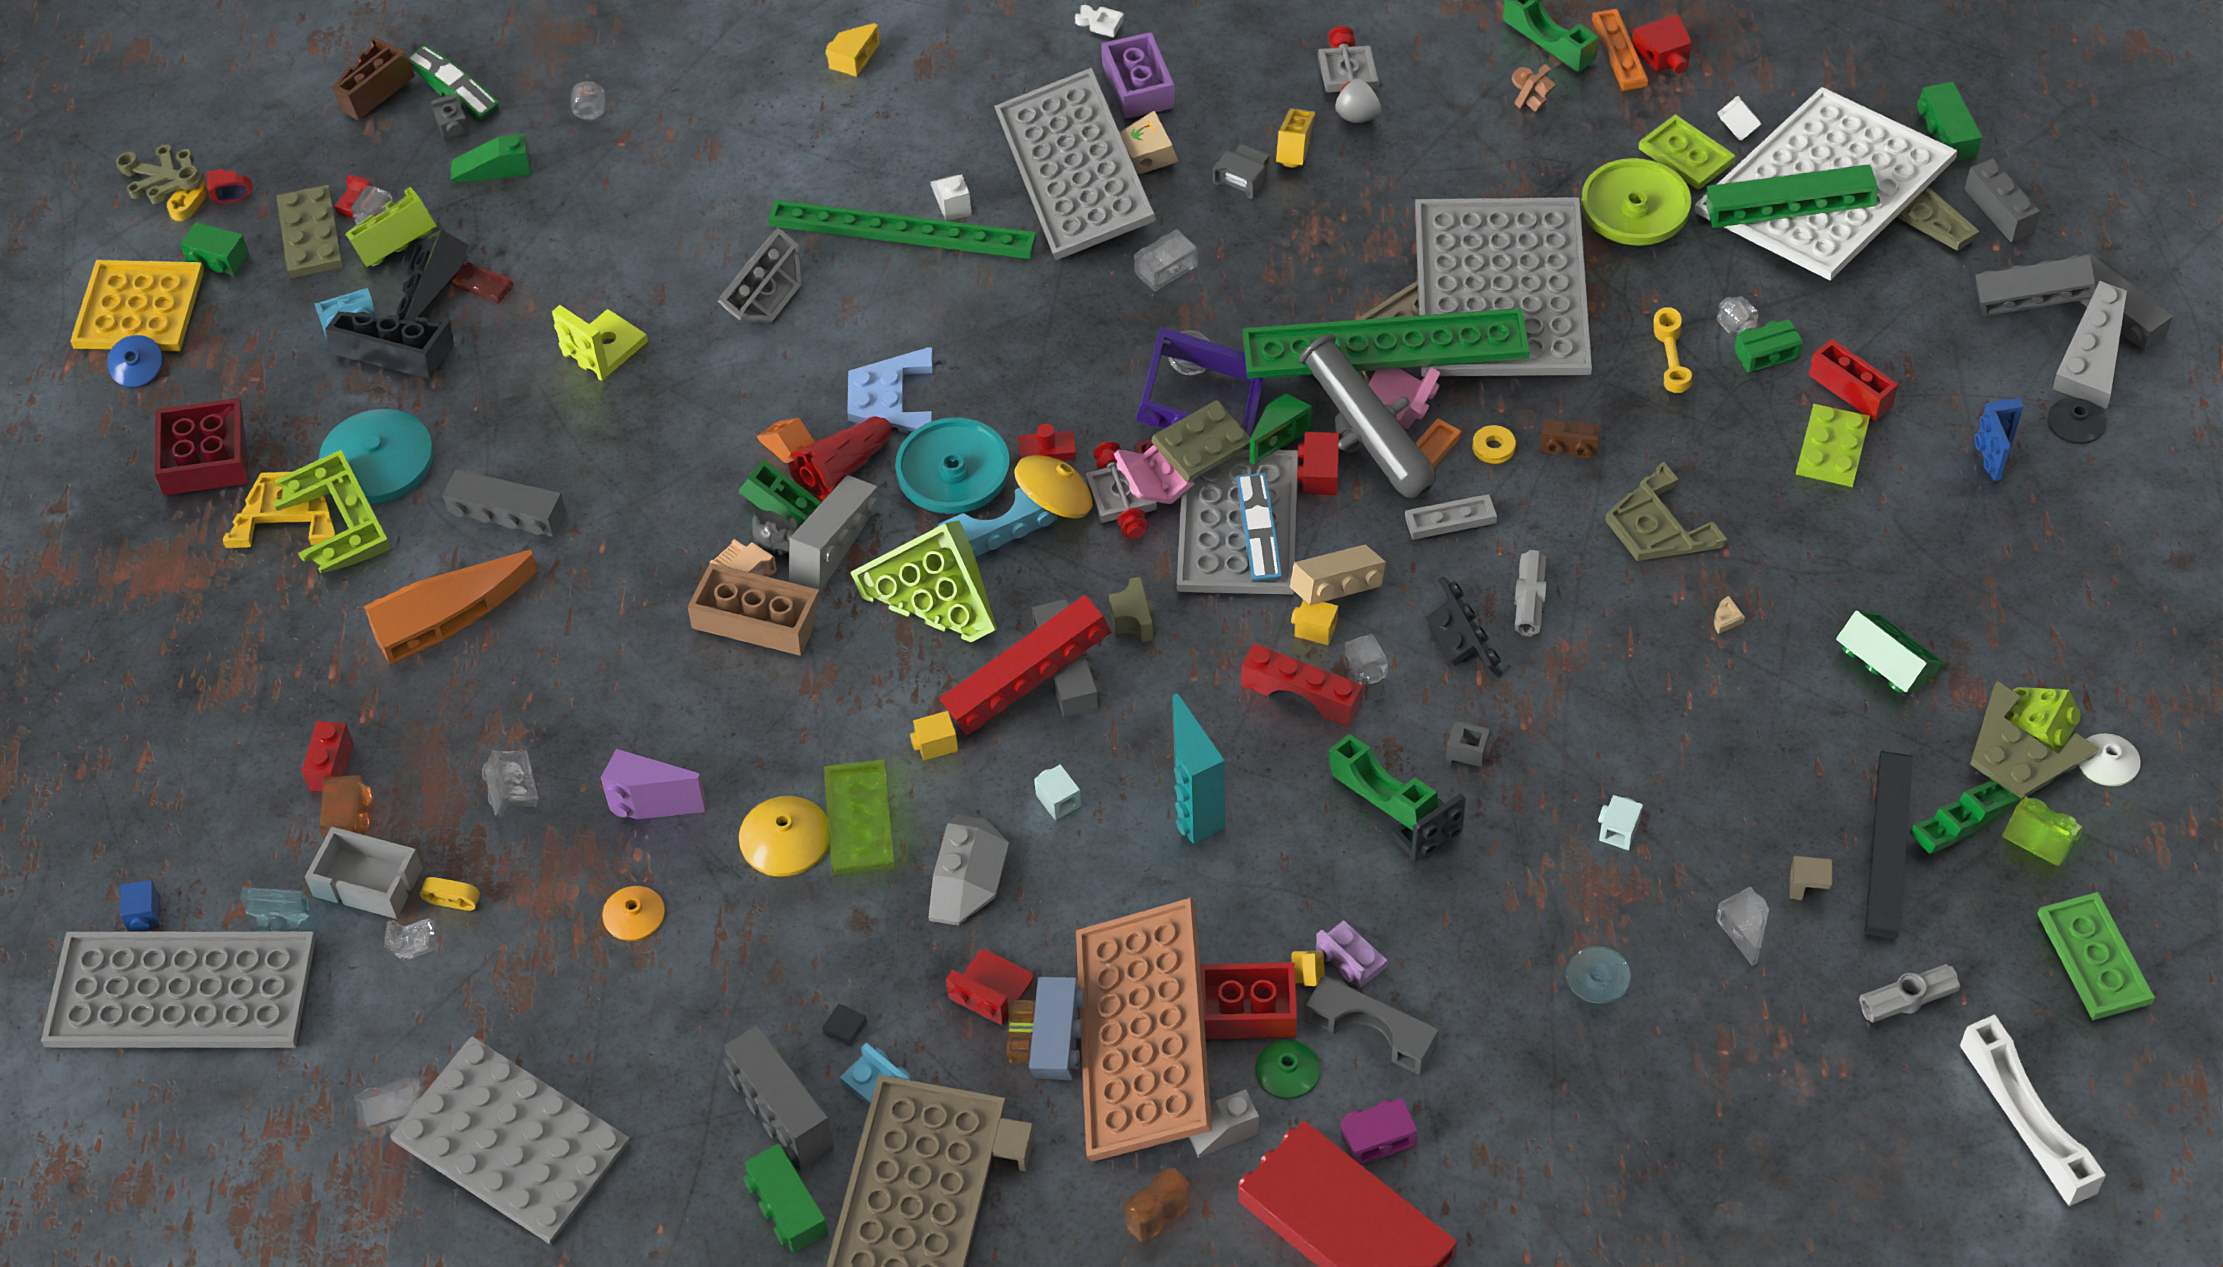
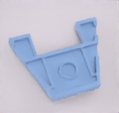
(879, 390)

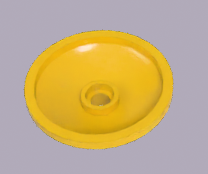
(1054, 486)
(786, 848)

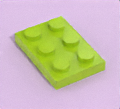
(1687, 152)
(1832, 445)

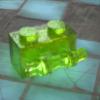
(2042, 830)

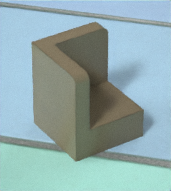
(1809, 873)
(1014, 1141)

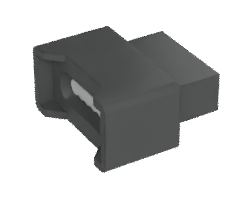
(1242, 169)

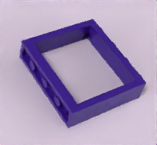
(1209, 356)

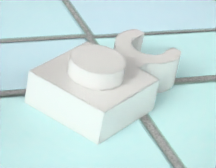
(1102, 21)

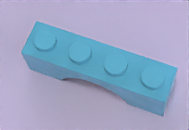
(1016, 523)

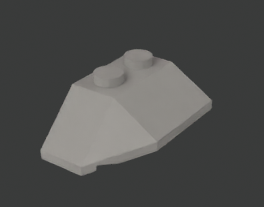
(765, 281)
(966, 869)

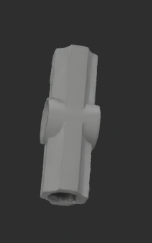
(1530, 593)
(1925, 987)

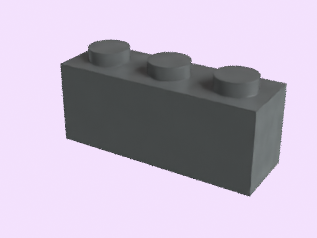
(2002, 200)

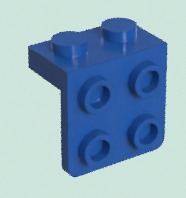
(1996, 432)

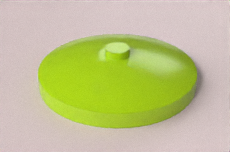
(1636, 201)

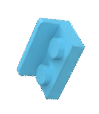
(353, 302)
(864, 1072)

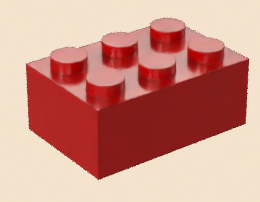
(1249, 1000)

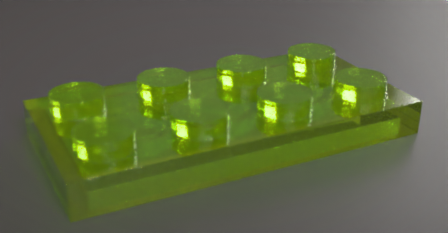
(858, 817)

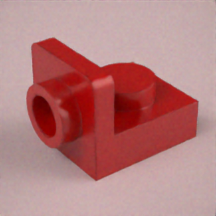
(355, 188)

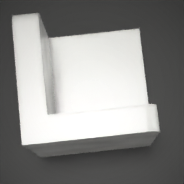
(1739, 118)

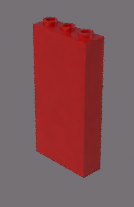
(1338, 1208)

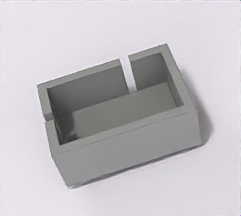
(363, 872)

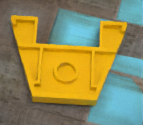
(261, 509)

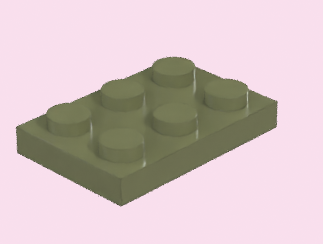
(1201, 441)

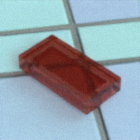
(483, 282)

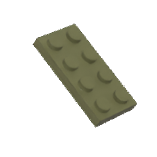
(309, 231)

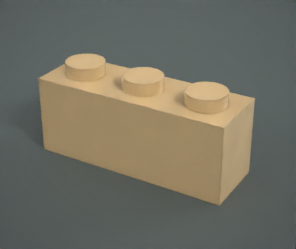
(1337, 574)

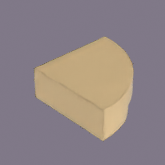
(1727, 616)

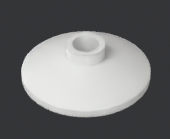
(2110, 769)

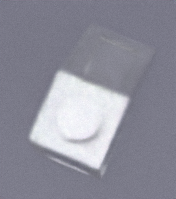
(1744, 921)

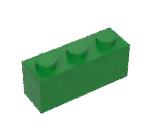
(1950, 119)
(784, 1199)

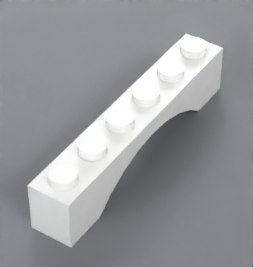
(2062, 1158)

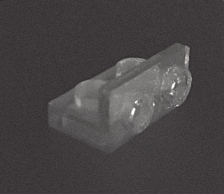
(509, 780)

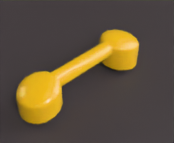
(1667, 330)

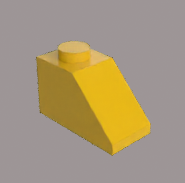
(853, 49)

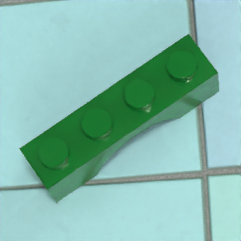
(1573, 46)
(1359, 769)

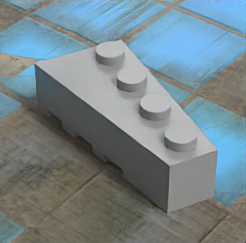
(2092, 354)
(830, 532)

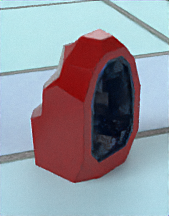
(228, 186)

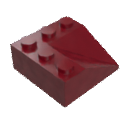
(200, 446)

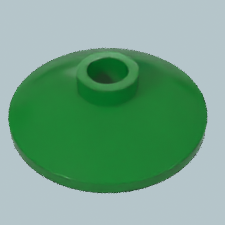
(1287, 1081)

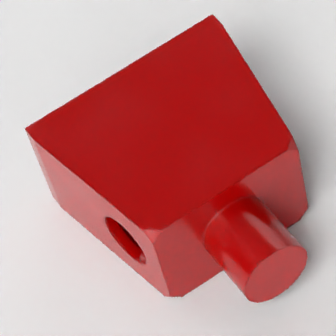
(1663, 44)

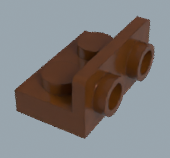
(1570, 438)

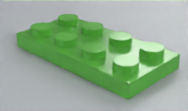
(2095, 956)

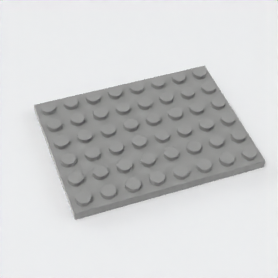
(1508, 257)

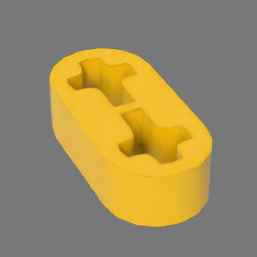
(186, 202)
(450, 893)

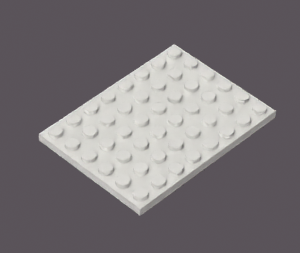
(1833, 135)

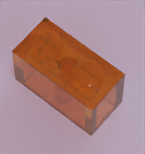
(344, 804)

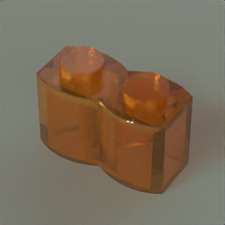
(1161, 1202)

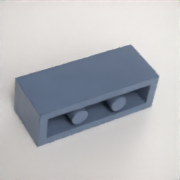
(1056, 1028)

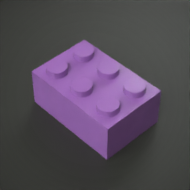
(1138, 75)

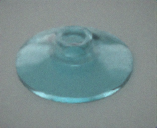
(1602, 964)

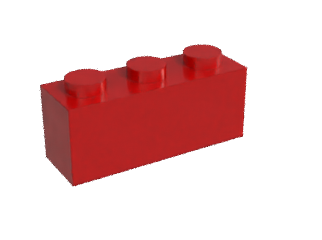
(1853, 379)

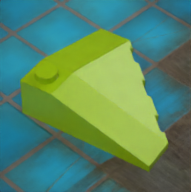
(933, 580)

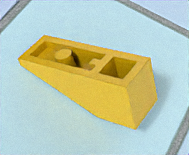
(1295, 137)

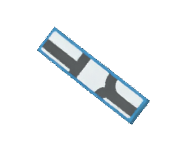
(1258, 527)

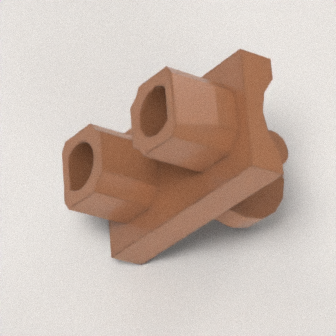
(1533, 87)

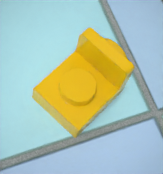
(1308, 966)

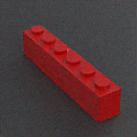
(1025, 665)

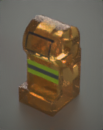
(1020, 1030)

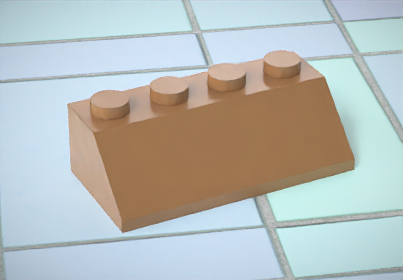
(754, 609)

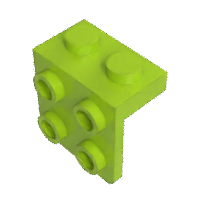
(2046, 715)

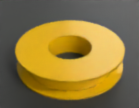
(1494, 455)

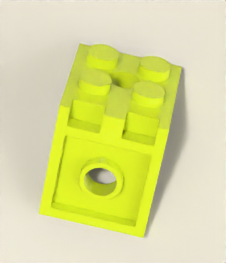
(586, 340)

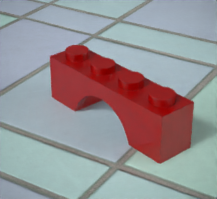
(1332, 695)

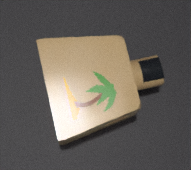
(1148, 144)

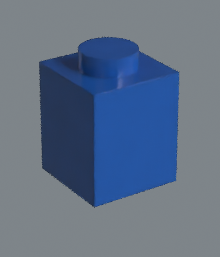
(140, 906)

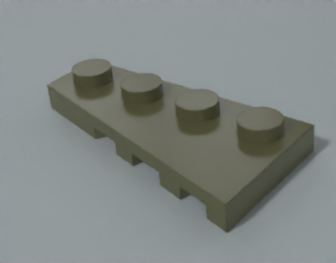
(1939, 220)

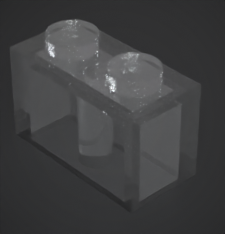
(1165, 260)
(385, 1107)

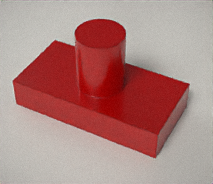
(1048, 443)

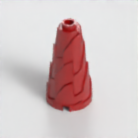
(829, 460)

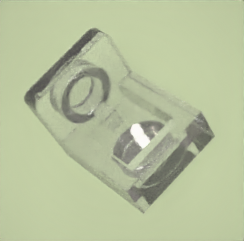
(410, 940)

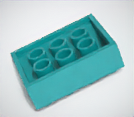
(1198, 777)

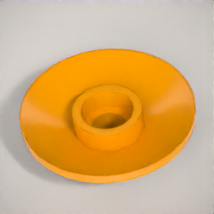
(635, 923)

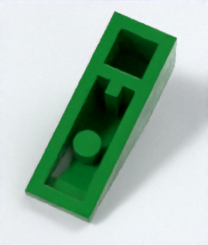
(495, 159)
(1279, 425)
(777, 492)

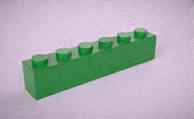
(1791, 196)

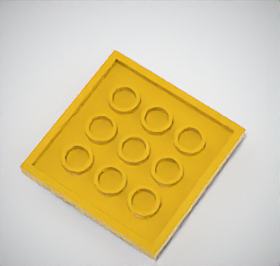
(137, 300)

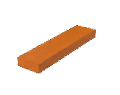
(1619, 49)

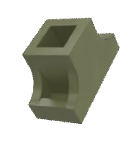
(1132, 611)

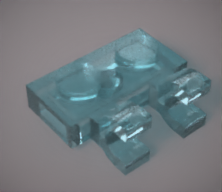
(269, 903)

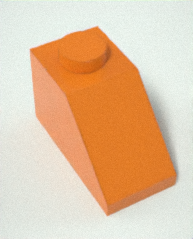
(785, 437)

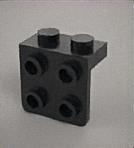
(1433, 829)

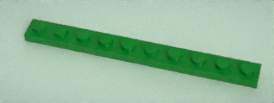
(902, 229)

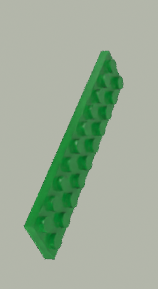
(1391, 342)

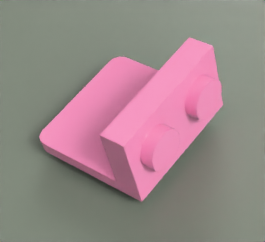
(1395, 383)
(1151, 476)

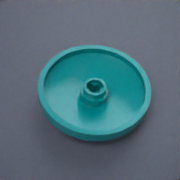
(385, 451)
(952, 465)

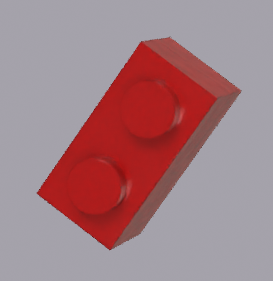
(1319, 464)
(327, 753)

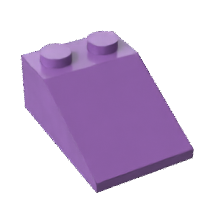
(650, 788)

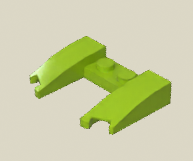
(335, 476)

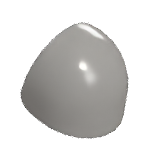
(1358, 102)

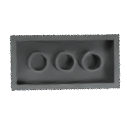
(778, 1097)

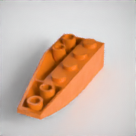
(444, 604)

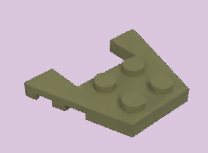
(1651, 529)
(2016, 757)

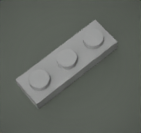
(1450, 516)

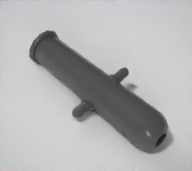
(1370, 419)

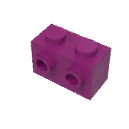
(1378, 1131)

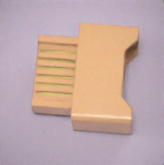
(748, 559)

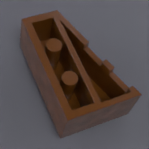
(373, 78)

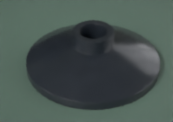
(2076, 420)

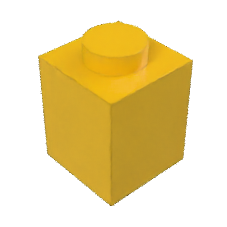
(1315, 621)
(934, 736)

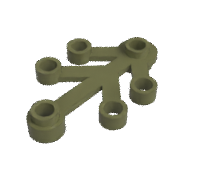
(186, 178)

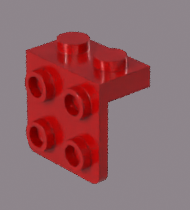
(989, 985)

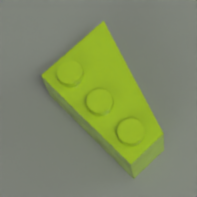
(391, 229)

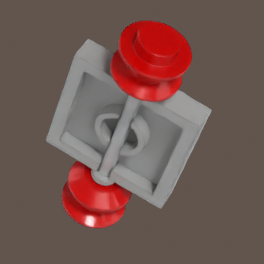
(1346, 62)
(1113, 496)

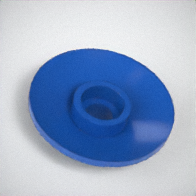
(140, 370)

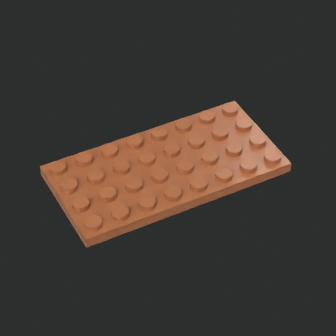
(1142, 1031)

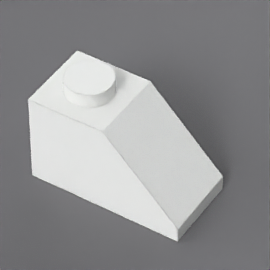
(952, 197)

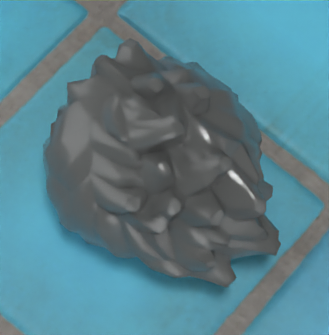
(773, 531)

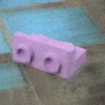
(1350, 954)

